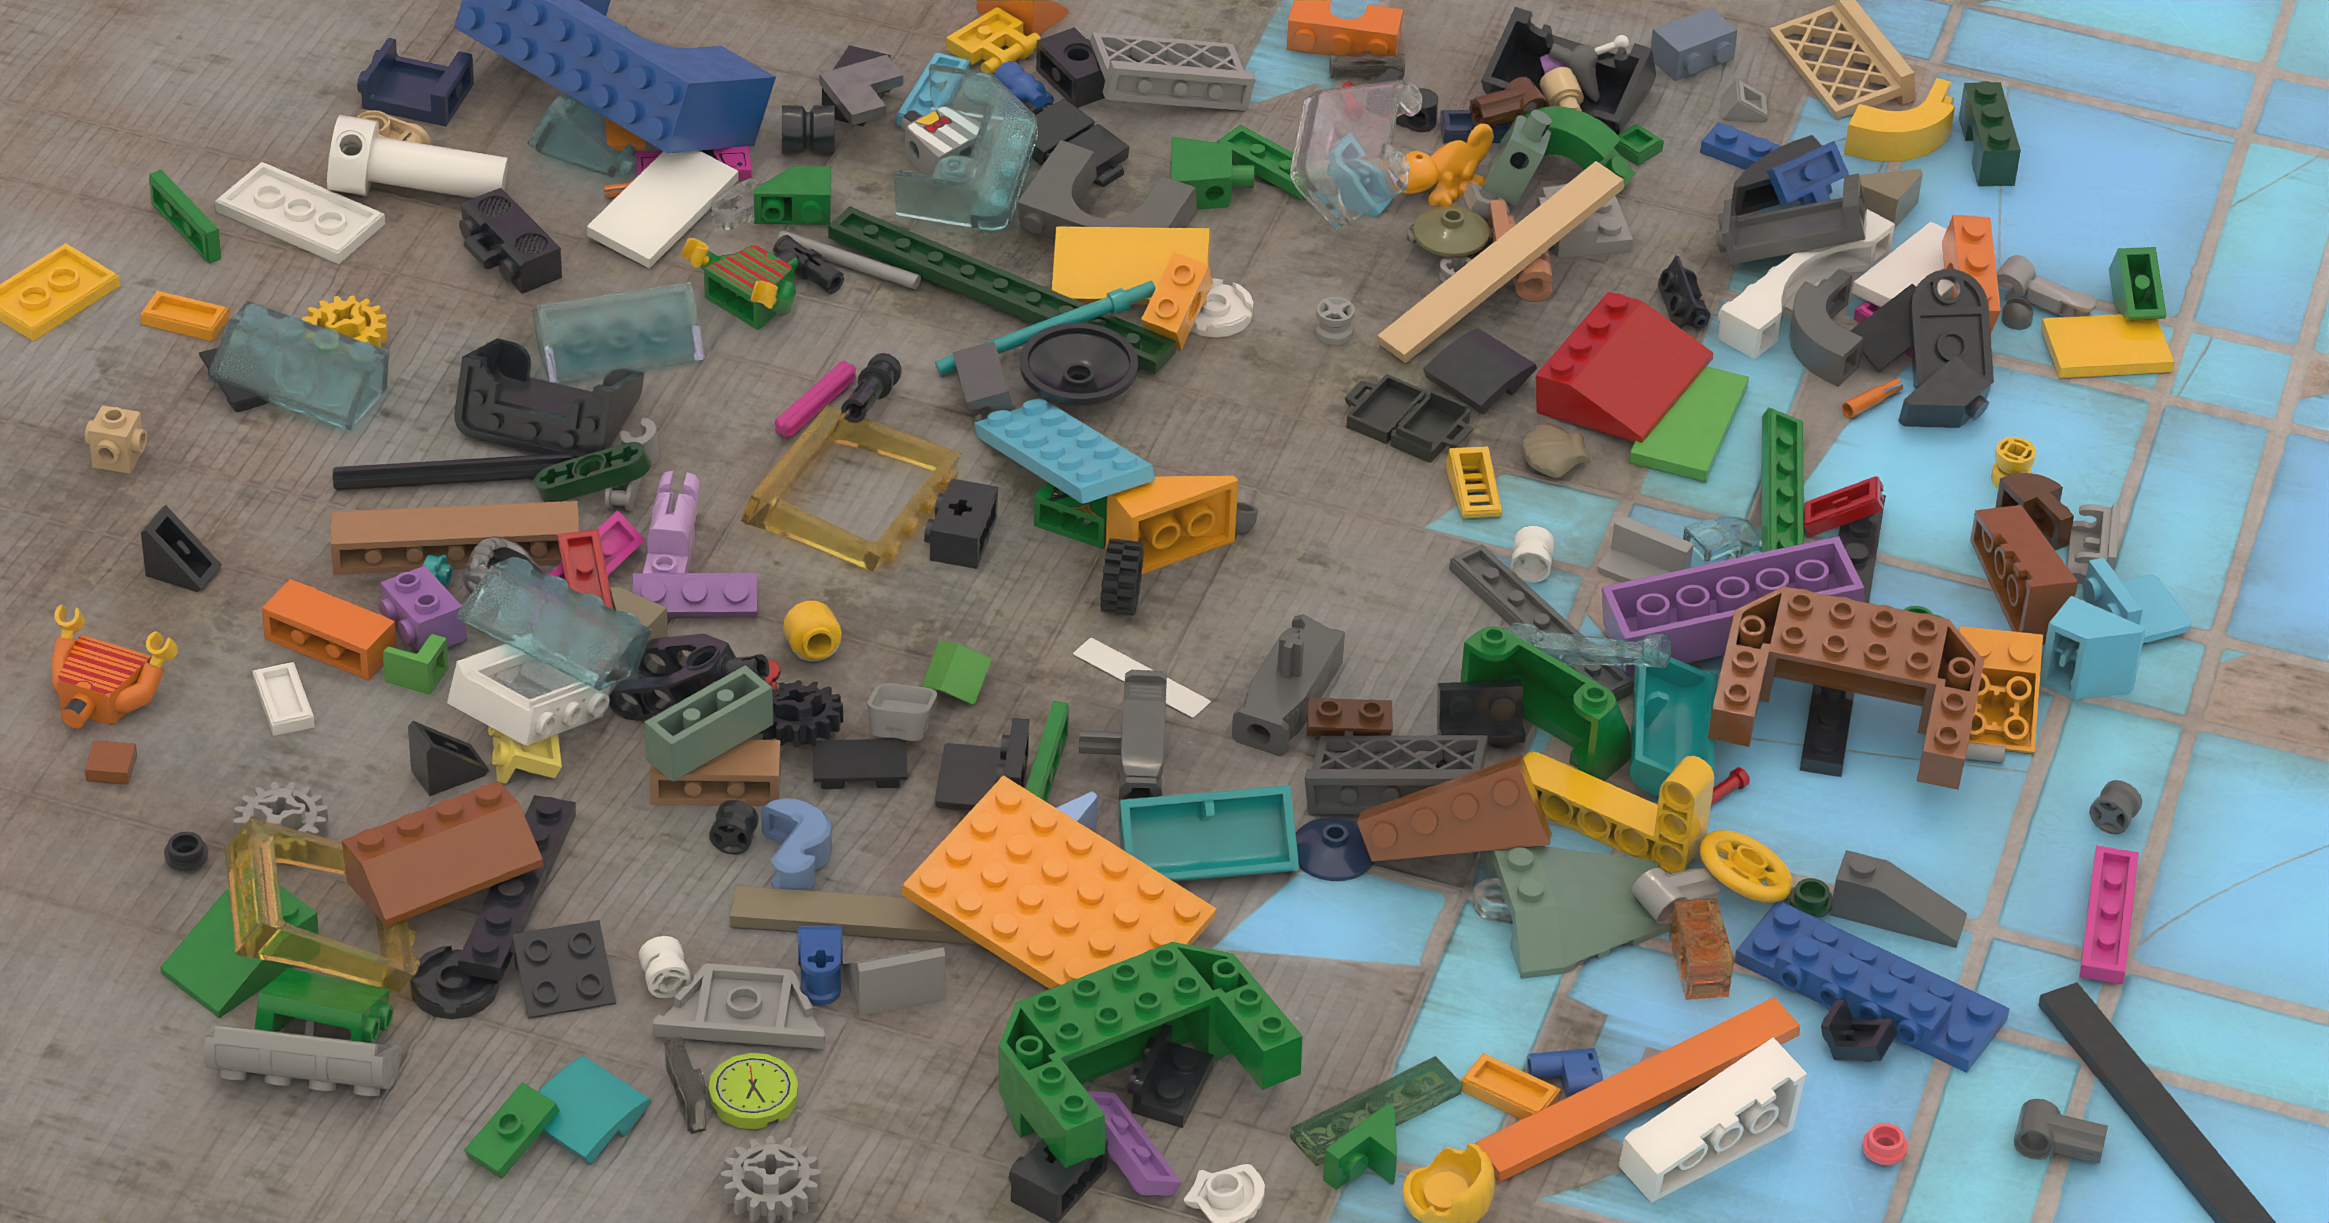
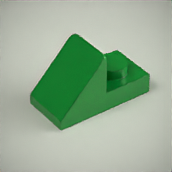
(1367, 1145)

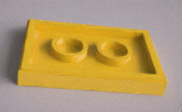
(53, 291)
(2106, 346)

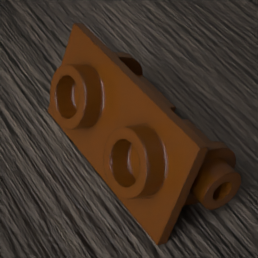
(1361, 716)

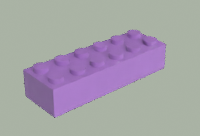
(1700, 602)

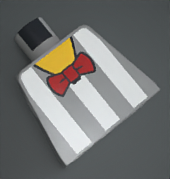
(937, 136)

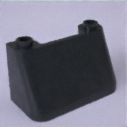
(1621, 76)
(511, 409)

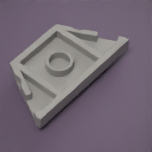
(742, 1007)

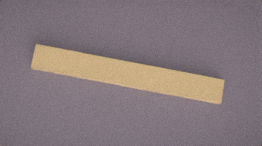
(1500, 262)

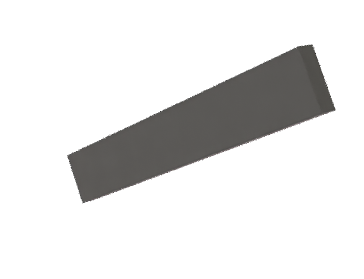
(1520, 604)

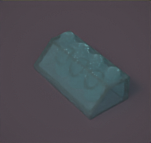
(617, 332)
(300, 365)
(556, 623)

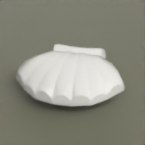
(1228, 1194)

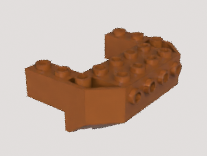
(1856, 651)

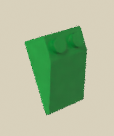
(207, 960)

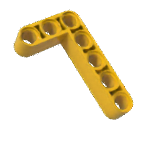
(1626, 821)

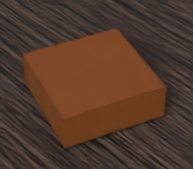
(111, 762)

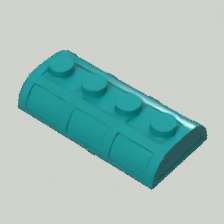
(1670, 721)
(1212, 833)

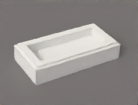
(283, 699)

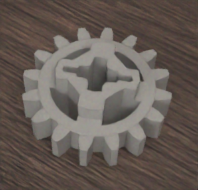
(285, 808)
(771, 1179)

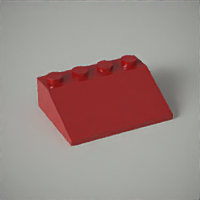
(1620, 369)

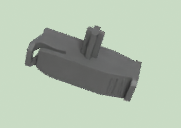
(1292, 672)
(1141, 735)

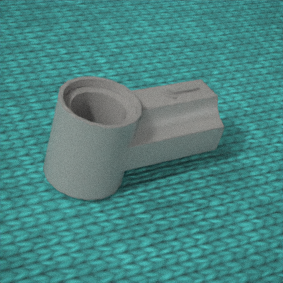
(1658, 890)

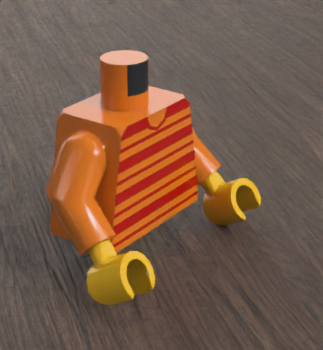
(101, 678)

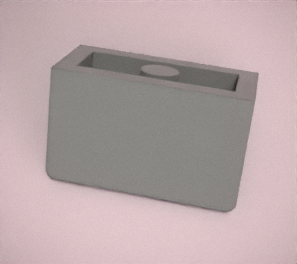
(1643, 552)

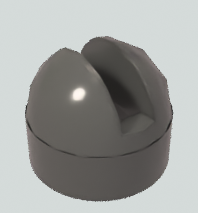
(2017, 314)
(1245, 517)

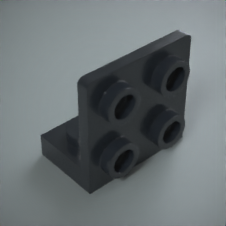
(973, 770)

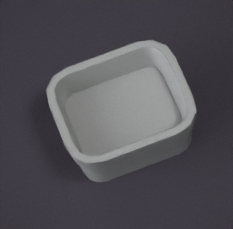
(900, 711)

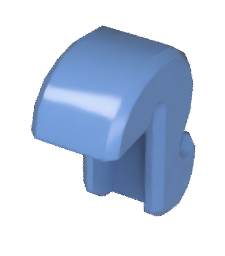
(804, 839)

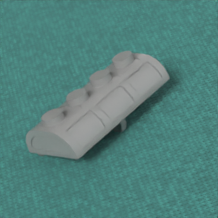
(302, 1056)

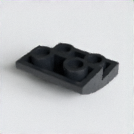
(1479, 369)

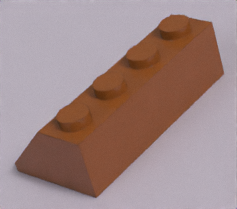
(440, 853)

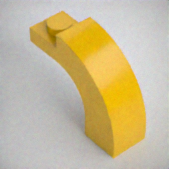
(1902, 134)

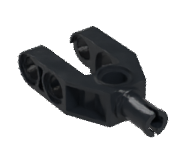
(681, 675)

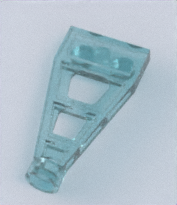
(1586, 650)

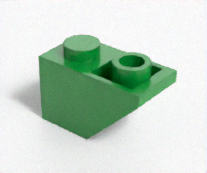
(795, 197)

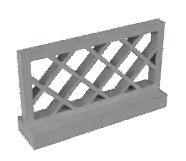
(1181, 84)

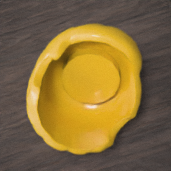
(1452, 1188)

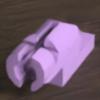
(670, 532)

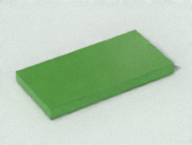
(1694, 427)

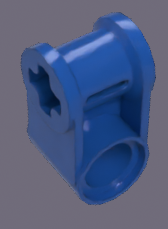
(820, 961)

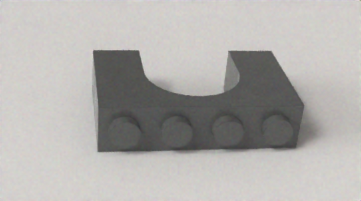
(1066, 177)

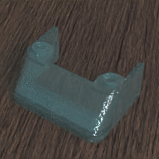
(987, 185)

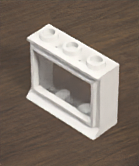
(523, 695)

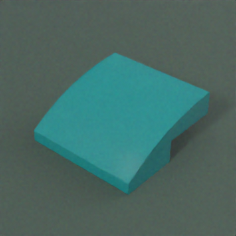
(591, 1108)

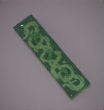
(1407, 1092)

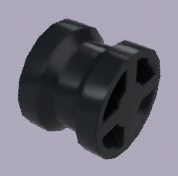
(734, 827)

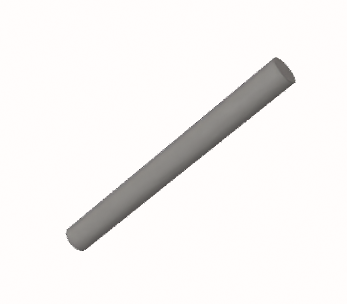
(859, 262)

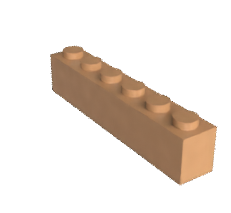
(405, 537)

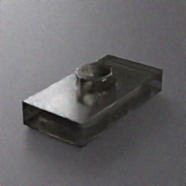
(686, 1085)

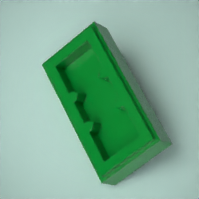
(511, 1130)

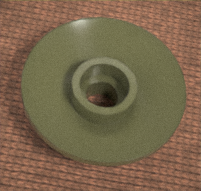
(1451, 231)

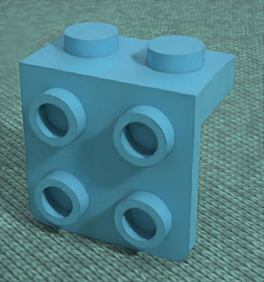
(2137, 600)

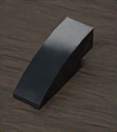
(1754, 188)

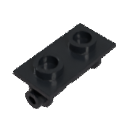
(1683, 296)

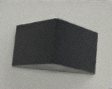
(176, 553)
(442, 760)

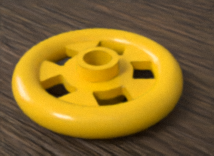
(1745, 867)

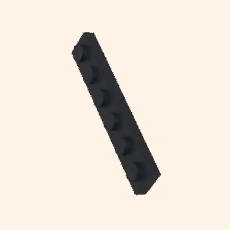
(513, 900)

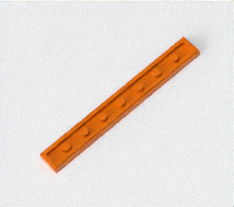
(1635, 1089)

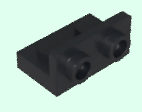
(1482, 709)
(1168, 1079)

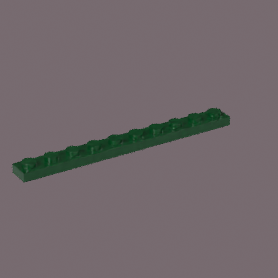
(983, 280)

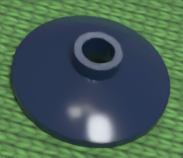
(1332, 849)

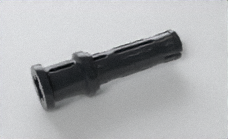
(873, 384)

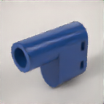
(1573, 1067)

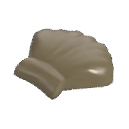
(1554, 450)

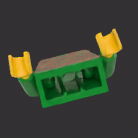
(748, 282)

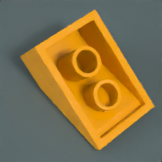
(1174, 517)

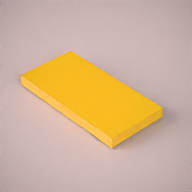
(1109, 258)

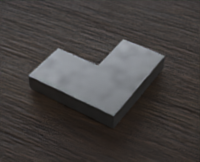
(857, 85)

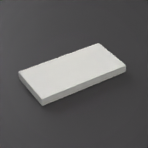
(661, 205)
(300, 212)
(1905, 265)

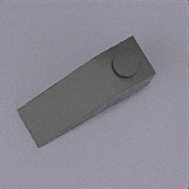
(1890, 899)

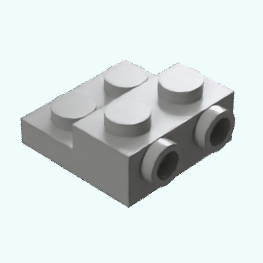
(1598, 234)

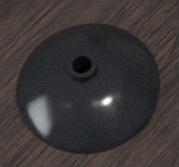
(1078, 364)

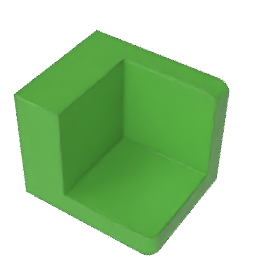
(417, 670)
(957, 671)

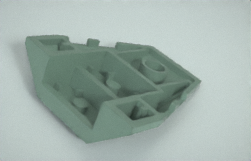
(1569, 905)

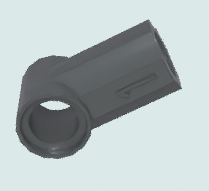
(2045, 1131)

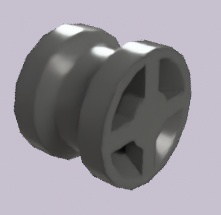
(2115, 807)

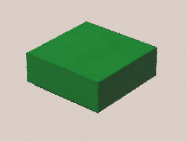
(1638, 145)

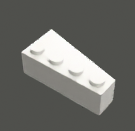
(1716, 1122)

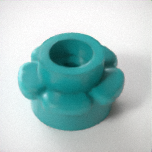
(439, 568)

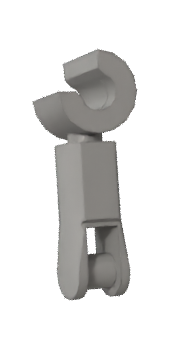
(2041, 291)
(626, 493)

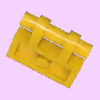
(987, 35)

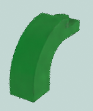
(1584, 140)

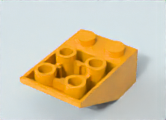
(2007, 688)

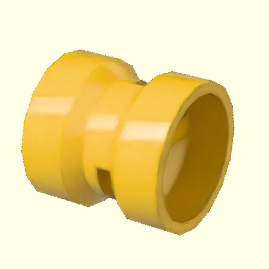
(2012, 457)

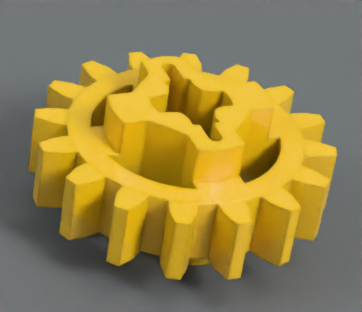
(351, 319)

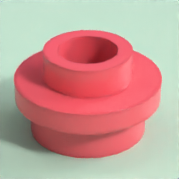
(1885, 1144)

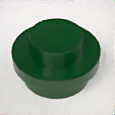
(1811, 897)

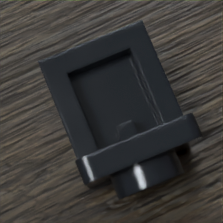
(1856, 1037)

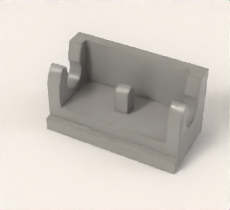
(2093, 539)

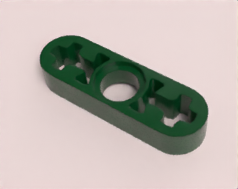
(614, 467)

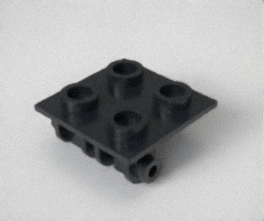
(563, 969)

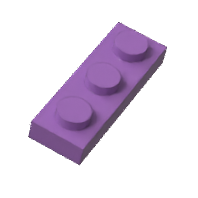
(700, 593)
(1133, 1149)

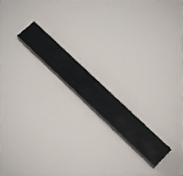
(2151, 1107)

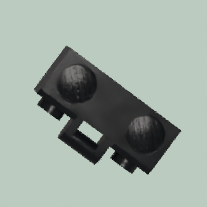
(507, 237)

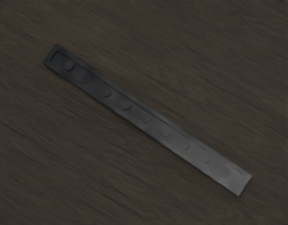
(1830, 707)

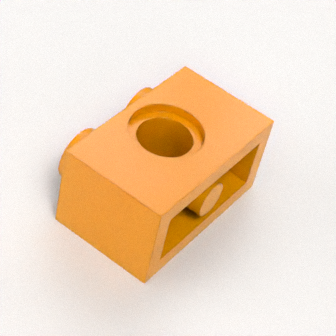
(1178, 298)

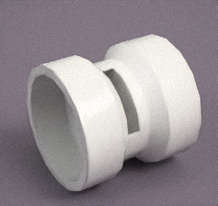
(1532, 554)
(664, 966)

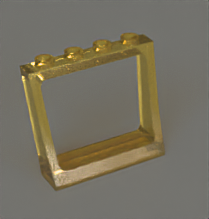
(773, 514)
(258, 911)

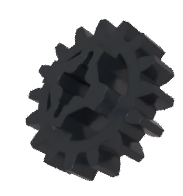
(804, 714)

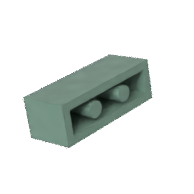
(708, 723)

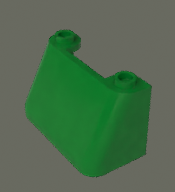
(1554, 699)

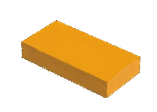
(185, 316)
(1508, 1087)

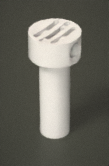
(363, 157)

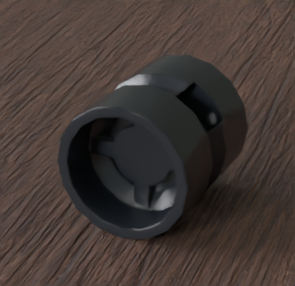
(808, 129)

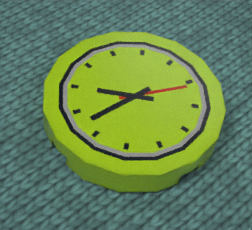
(753, 1090)

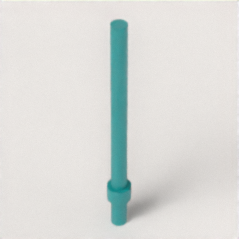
(1116, 302)

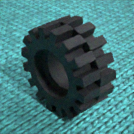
(1122, 576)

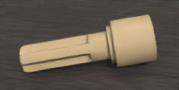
(1562, 88)

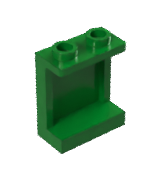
(326, 1001)

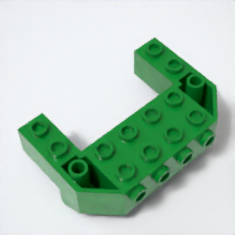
(1105, 1023)

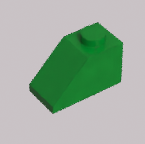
(2137, 284)

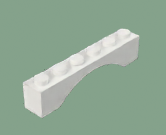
(1754, 317)

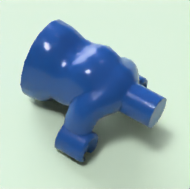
(1023, 85)

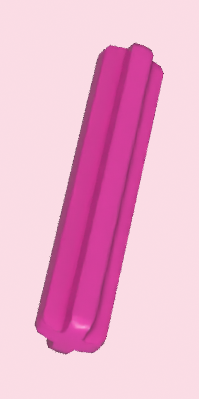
(815, 399)

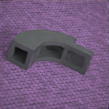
(1813, 335)

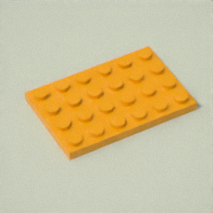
(1050, 890)

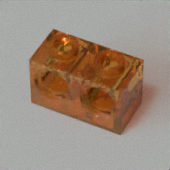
(1701, 948)

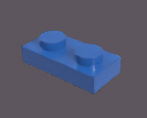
(1735, 146)

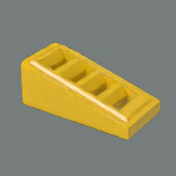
(1471, 460)

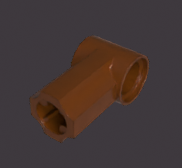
(1504, 106)

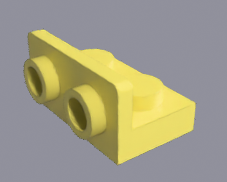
(537, 758)

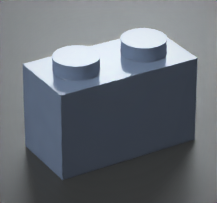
(1693, 44)

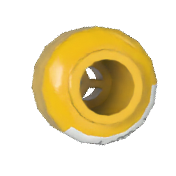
(812, 631)

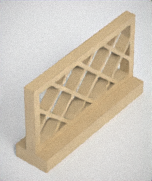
(1867, 47)

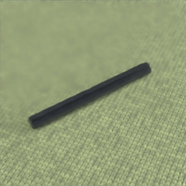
(443, 471)

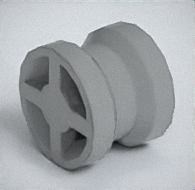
(1334, 320)

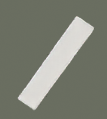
(1118, 664)

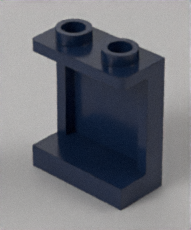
(415, 87)

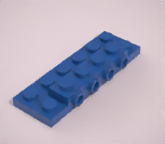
(1876, 984)

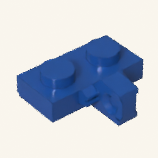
(1809, 175)

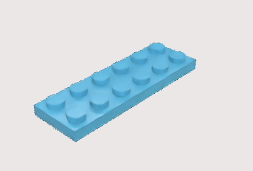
(1063, 451)

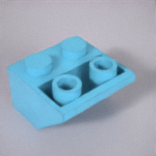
(2090, 652)

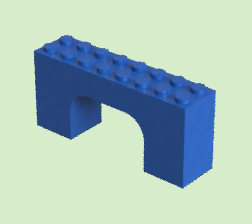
(654, 90)

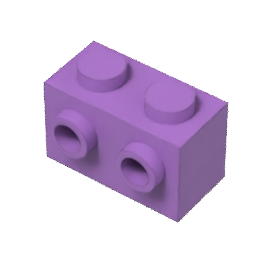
(421, 607)

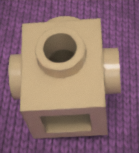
(116, 439)

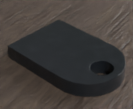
(1949, 326)

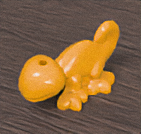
(1449, 168)

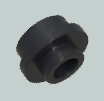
(185, 851)

